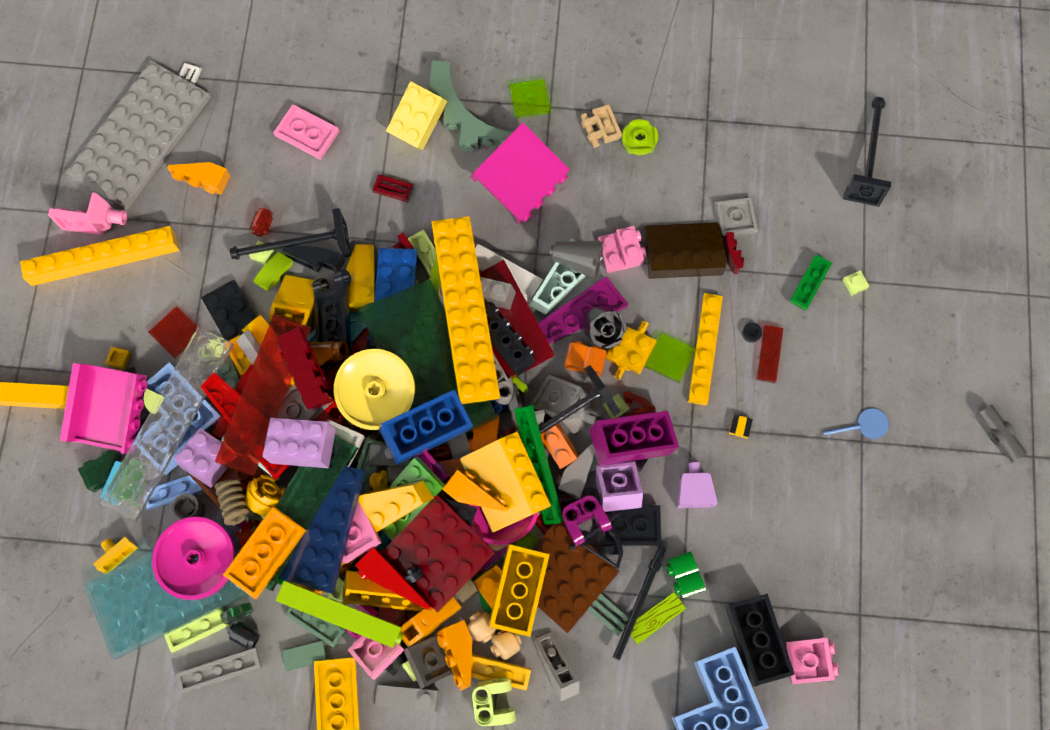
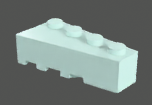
(555, 287)

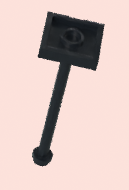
(865, 188)
(340, 234)
(599, 392)

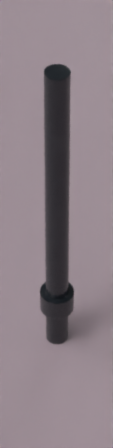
(654, 566)

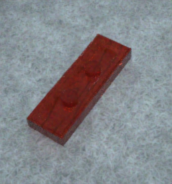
(769, 354)

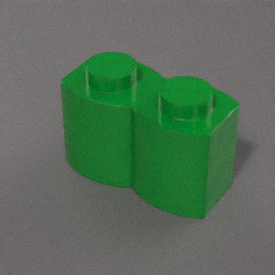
(686, 575)

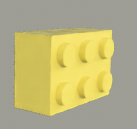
(416, 115)

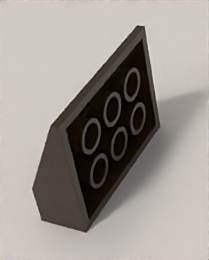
(684, 250)

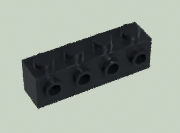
(506, 342)

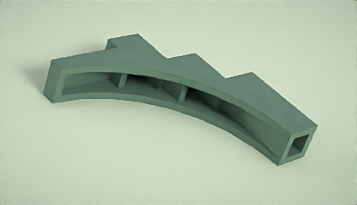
(458, 117)

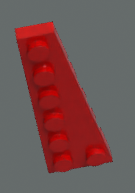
(226, 401)

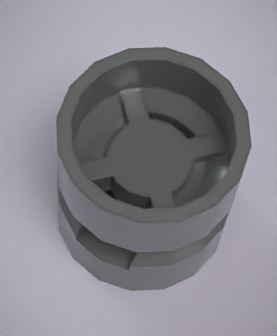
(188, 506)

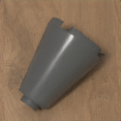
(579, 256)

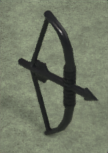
(588, 535)

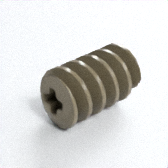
(231, 501)

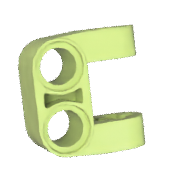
(496, 717)

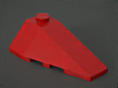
(382, 572)

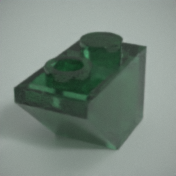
(97, 471)

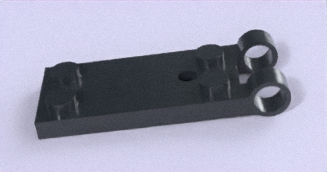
(333, 323)

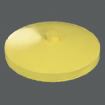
(373, 388)

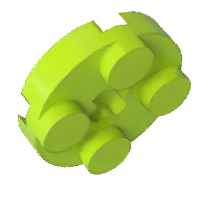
(636, 146)

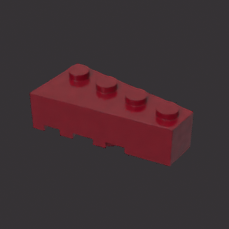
(305, 369)

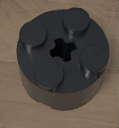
(604, 326)

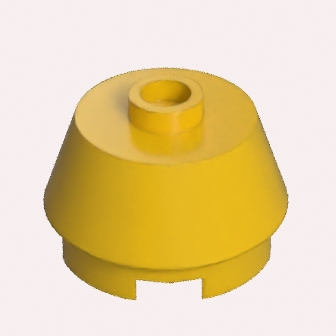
(263, 494)

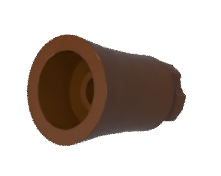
(329, 351)

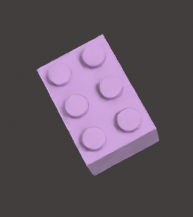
(299, 442)

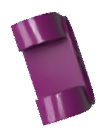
(584, 515)

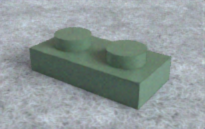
(229, 373)

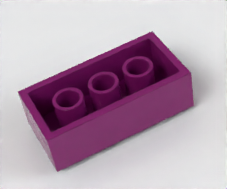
(633, 438)

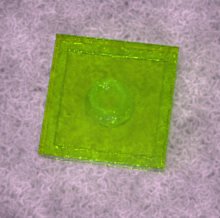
(530, 98)

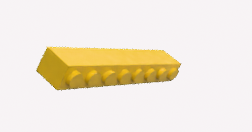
(99, 256)

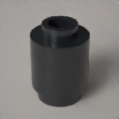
(243, 635)

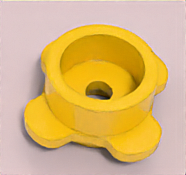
(379, 480)

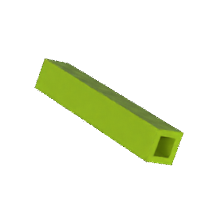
(340, 614)

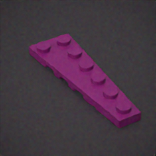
(569, 317)

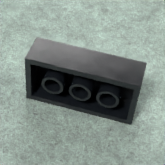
(759, 640)

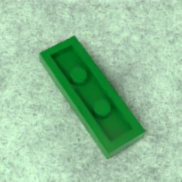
(810, 282)

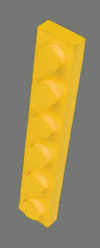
(705, 349)

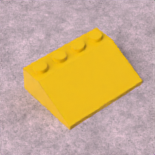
(509, 474)

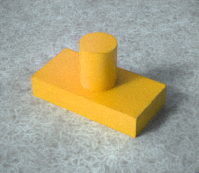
(114, 554)

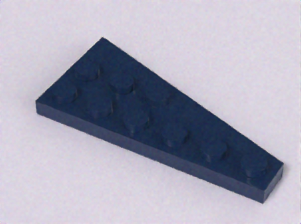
(324, 543)

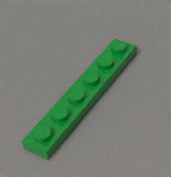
(535, 449)

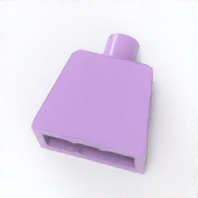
(696, 489)

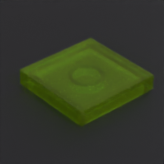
(670, 358)

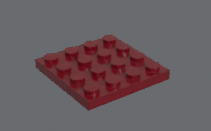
(444, 548)

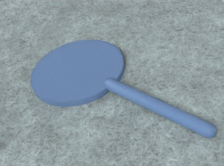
(871, 424)

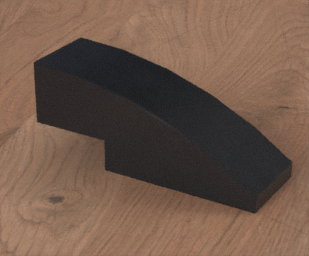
(315, 257)

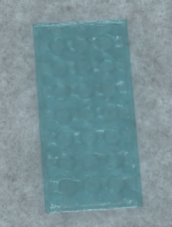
(138, 610)

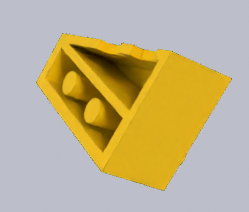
(392, 503)

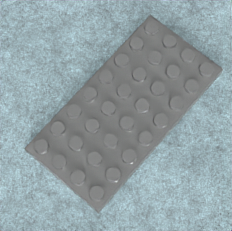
(138, 135)

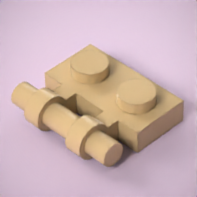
(606, 124)

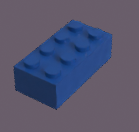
(395, 271)
(425, 427)

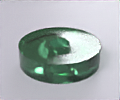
(236, 613)

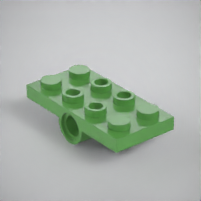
(414, 472)

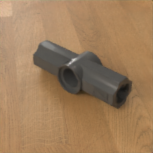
(1001, 433)

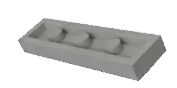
(218, 670)

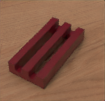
(404, 198)

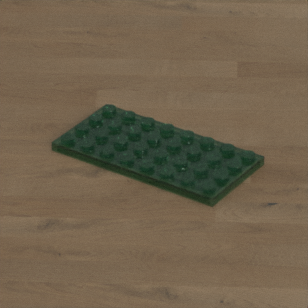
(417, 331)

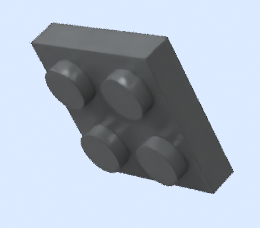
(428, 662)

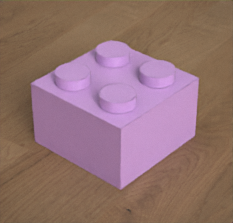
(199, 458)
(619, 486)

